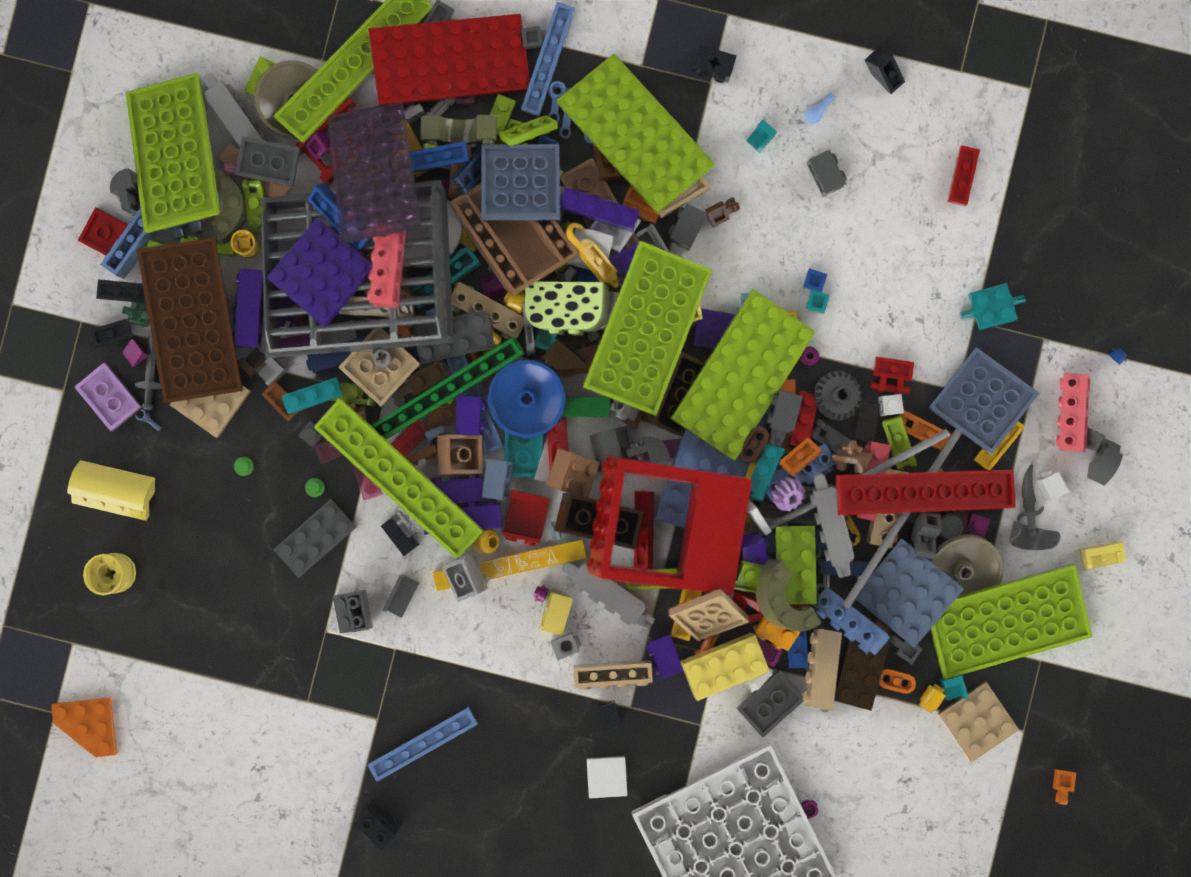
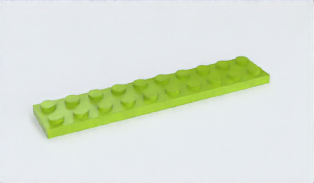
(344, 70)
(398, 478)

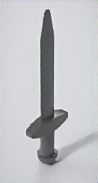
(149, 384)

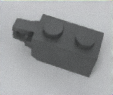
(783, 416)

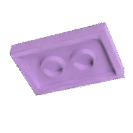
(108, 397)

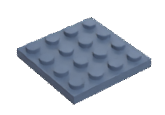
(520, 182)
(983, 400)
(908, 593)

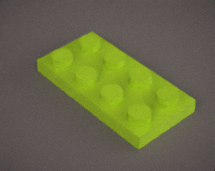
(797, 550)

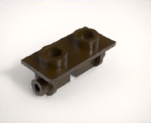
(770, 510)

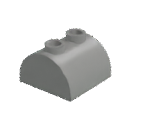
(465, 577)

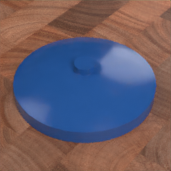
(526, 398)

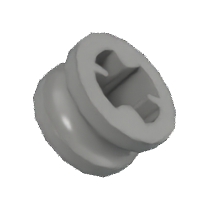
(376, 356)

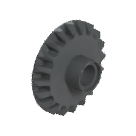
(827, 395)

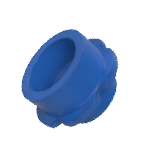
(1118, 355)

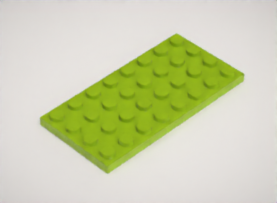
(635, 133)
(172, 153)
(647, 328)
(742, 374)
(1011, 621)

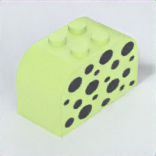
(567, 306)

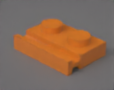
(635, 201)

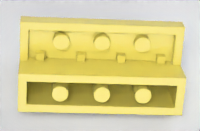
(111, 489)

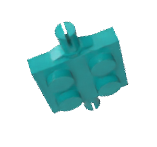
(992, 306)

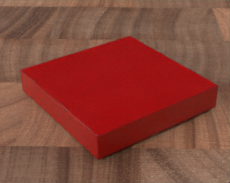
(102, 231)

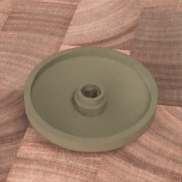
(276, 88)
(970, 562)

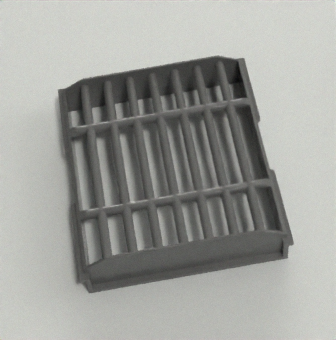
(441, 280)

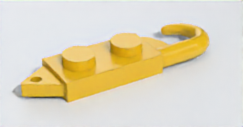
(593, 257)

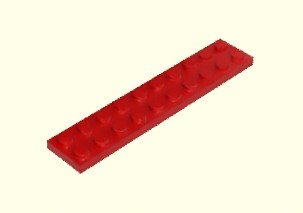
(925, 492)

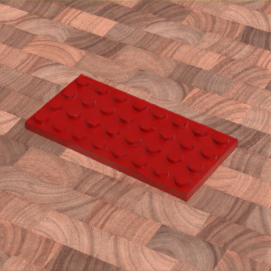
(449, 59)

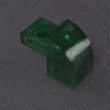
(137, 314)

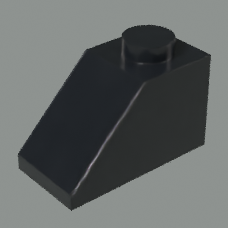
(885, 70)

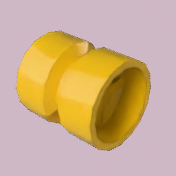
(246, 244)

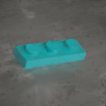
(312, 395)
(765, 471)

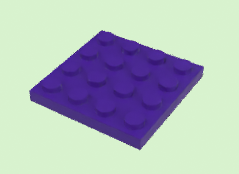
(320, 272)

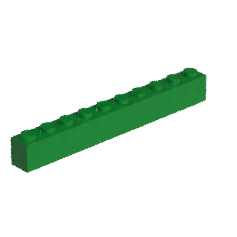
(449, 388)

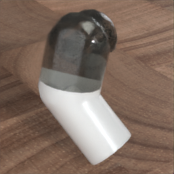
(566, 277)

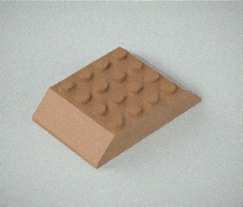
(514, 249)

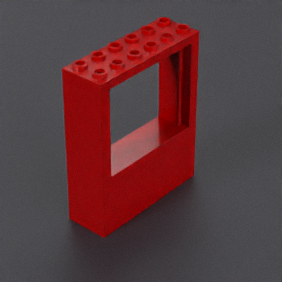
(710, 534)

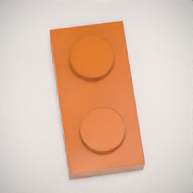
(800, 457)

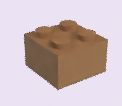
(459, 454)
(572, 473)

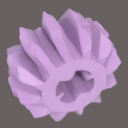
(788, 494)

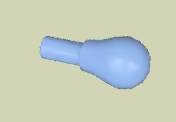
(815, 113)

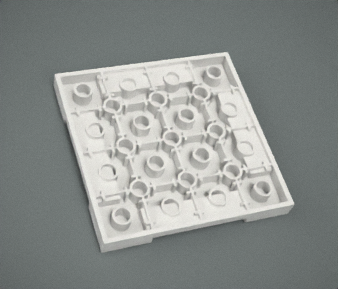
(734, 825)

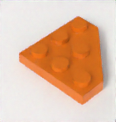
(88, 723)

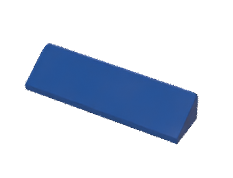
(325, 202)

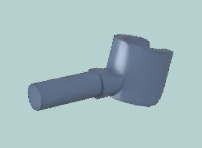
(146, 418)

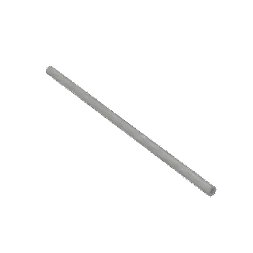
(876, 470)
(897, 526)

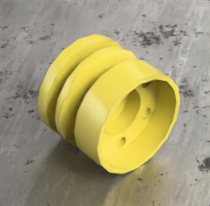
(99, 574)

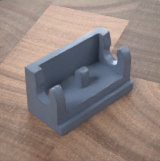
(497, 479)

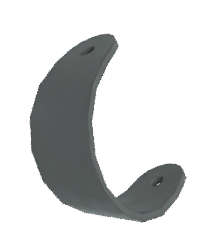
(1042, 541)

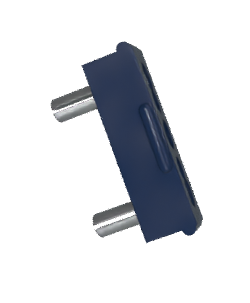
(825, 567)

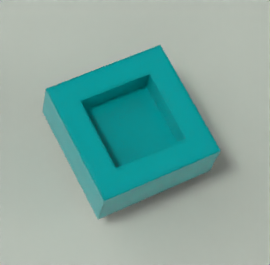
(817, 301)

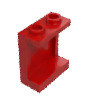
(525, 517)

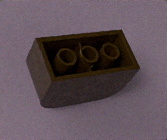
(579, 512)

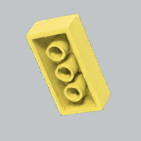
(724, 666)

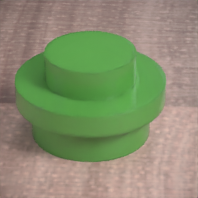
(243, 466)
(314, 487)

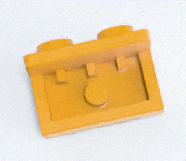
(778, 636)

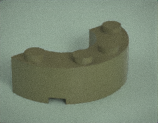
(445, 131)
(233, 208)
(774, 604)

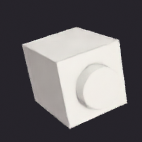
(890, 405)
(1052, 485)

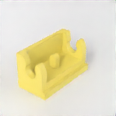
(1102, 555)
(556, 613)

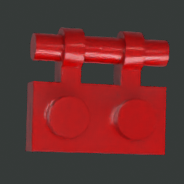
(892, 369)

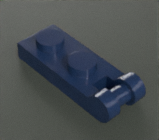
(470, 171)

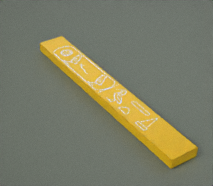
(523, 562)

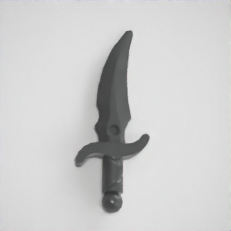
(1029, 502)

